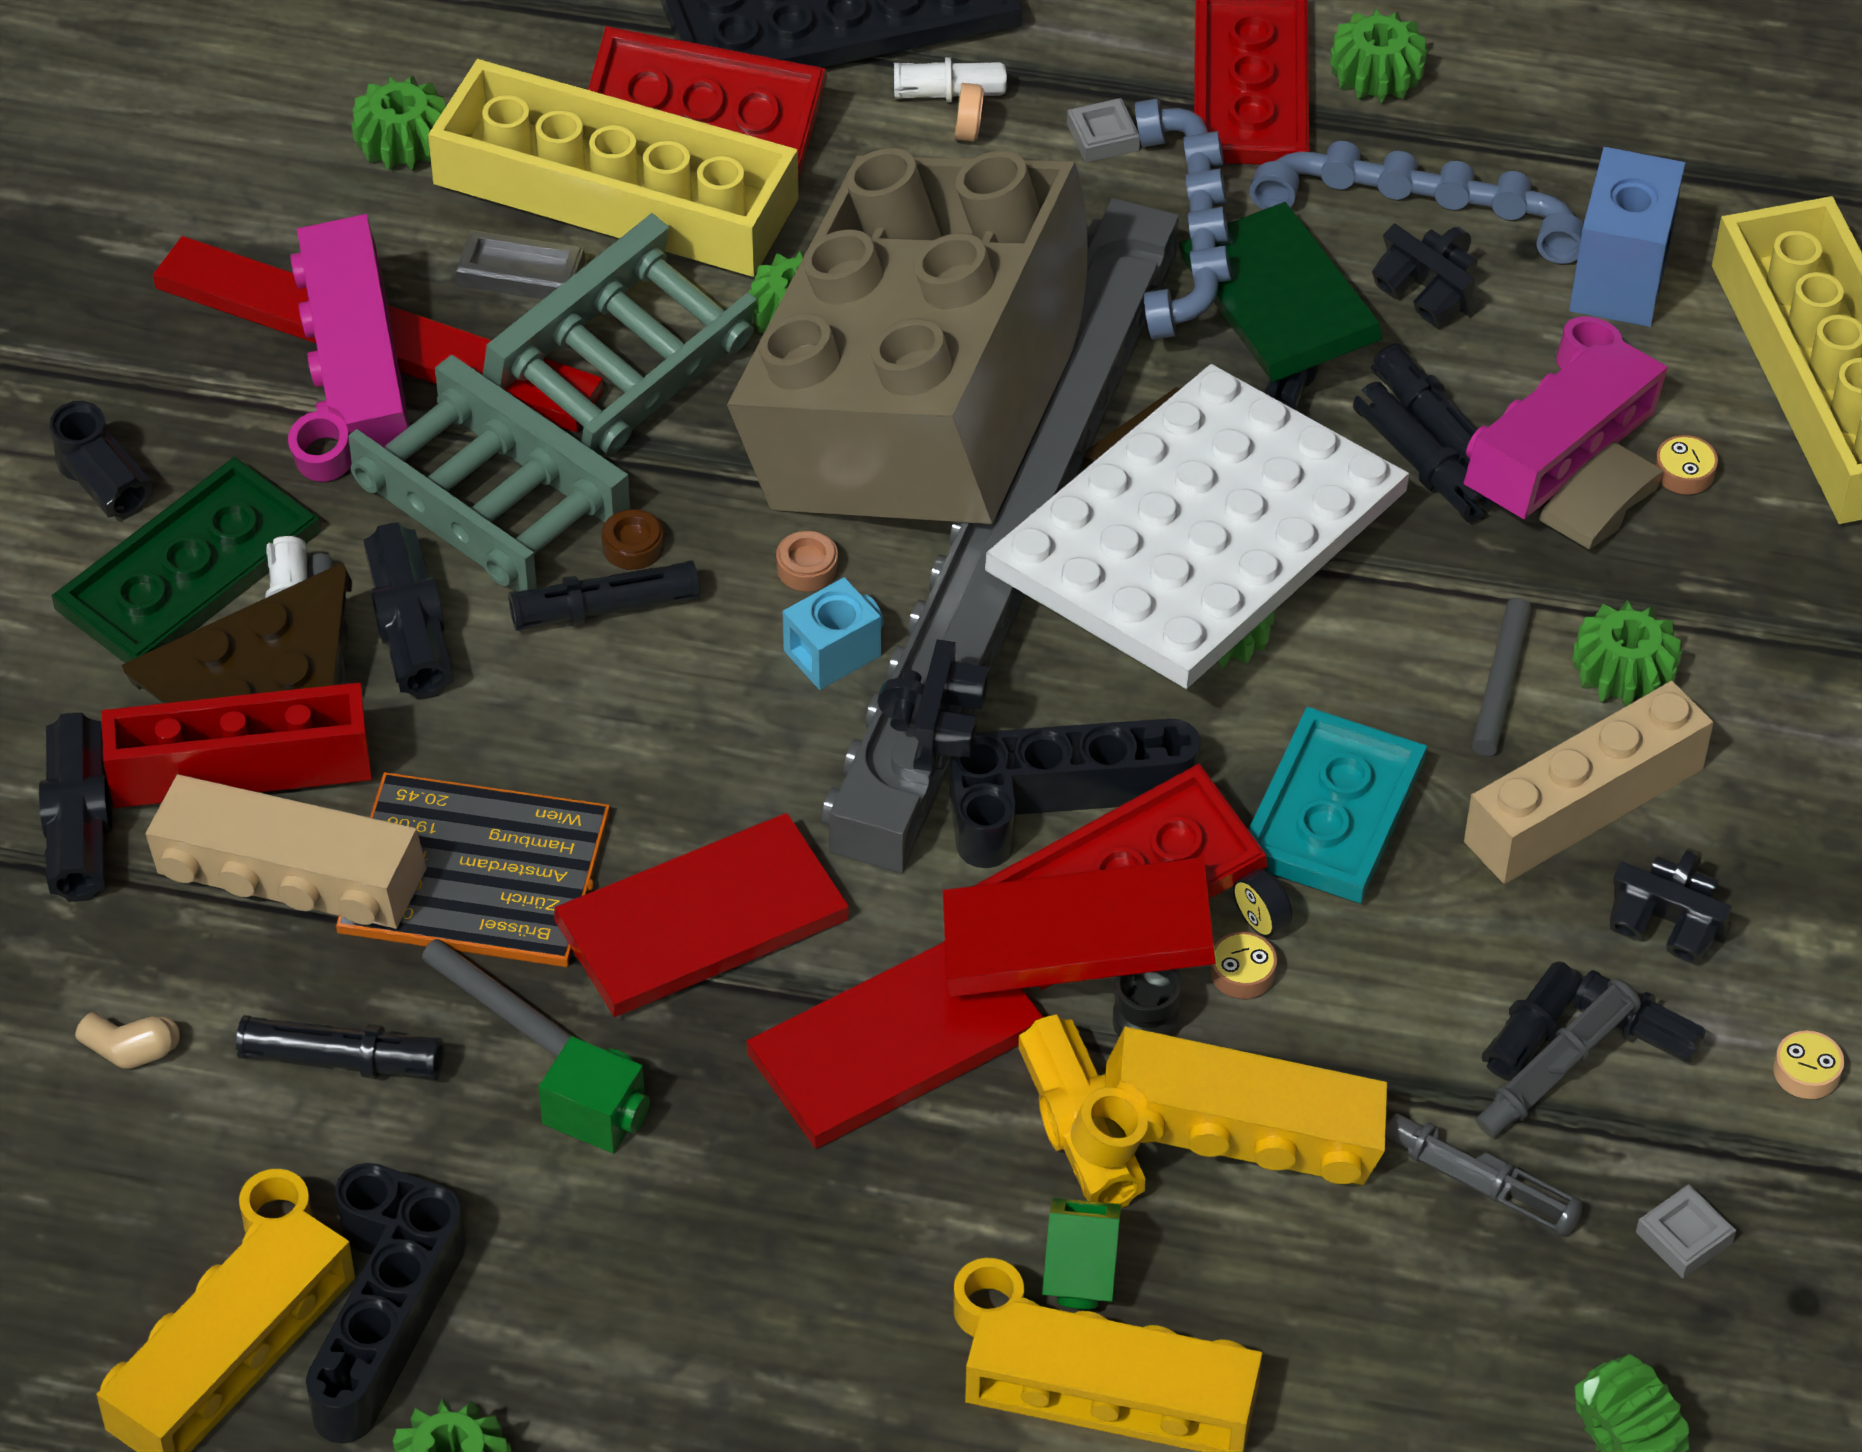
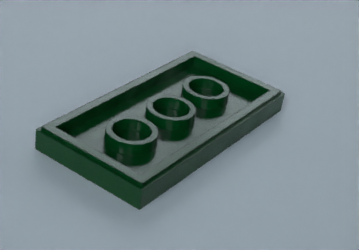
(1288, 295)
(184, 562)

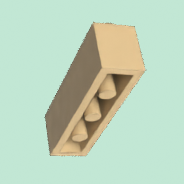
(1587, 782)
(286, 851)

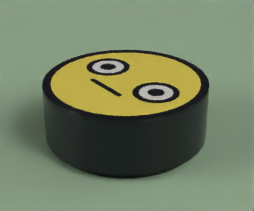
(1262, 902)

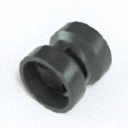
(1148, 1002)

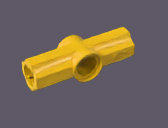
(1063, 1080)

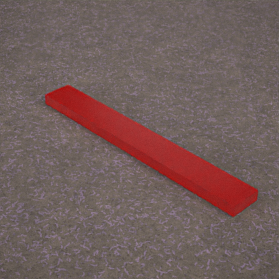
(272, 299)

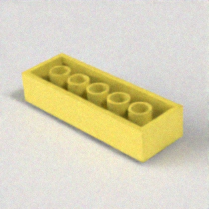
(614, 165)
(1799, 302)

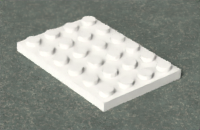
(1197, 524)

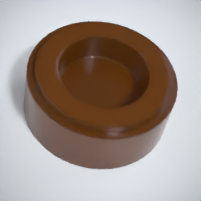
(632, 539)

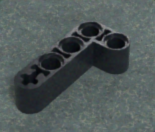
(1056, 773)
(374, 1308)

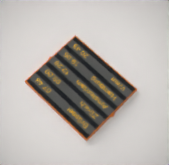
(491, 866)

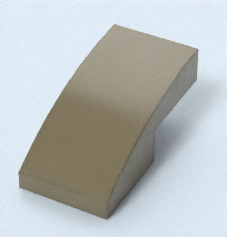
(1599, 494)

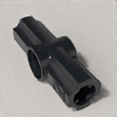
(408, 611)
(75, 808)

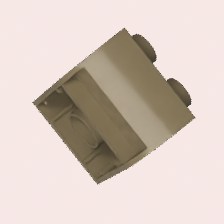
(918, 338)

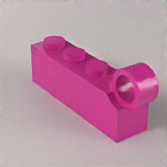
(354, 345)
(1567, 420)

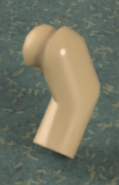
(131, 1043)

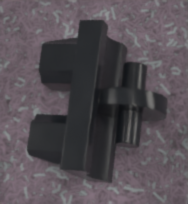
(1437, 264)
(927, 705)
(1676, 895)

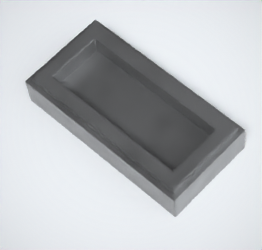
(516, 264)

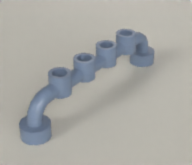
(1452, 189)
(1206, 224)

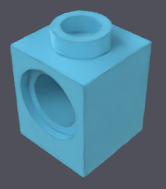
(832, 632)

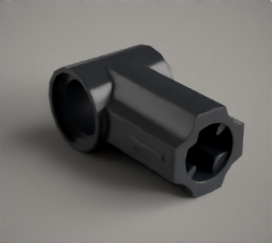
(97, 461)

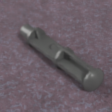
(1561, 1055)
(1484, 1174)

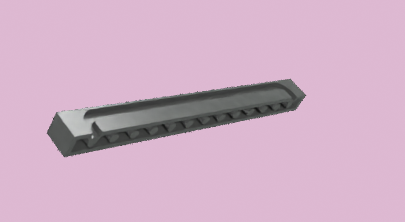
(882, 797)

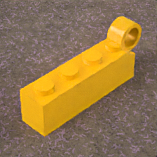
(1233, 1108)
(232, 1324)
(1102, 1370)

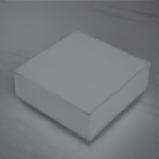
(1103, 130)
(1685, 1231)

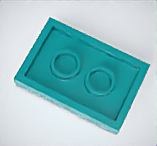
(1335, 803)

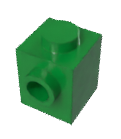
(594, 1094)
(1081, 1252)

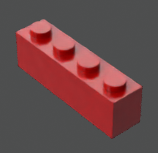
(238, 742)

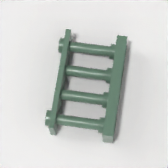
(603, 288)
(503, 428)

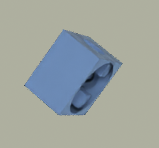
(1626, 236)

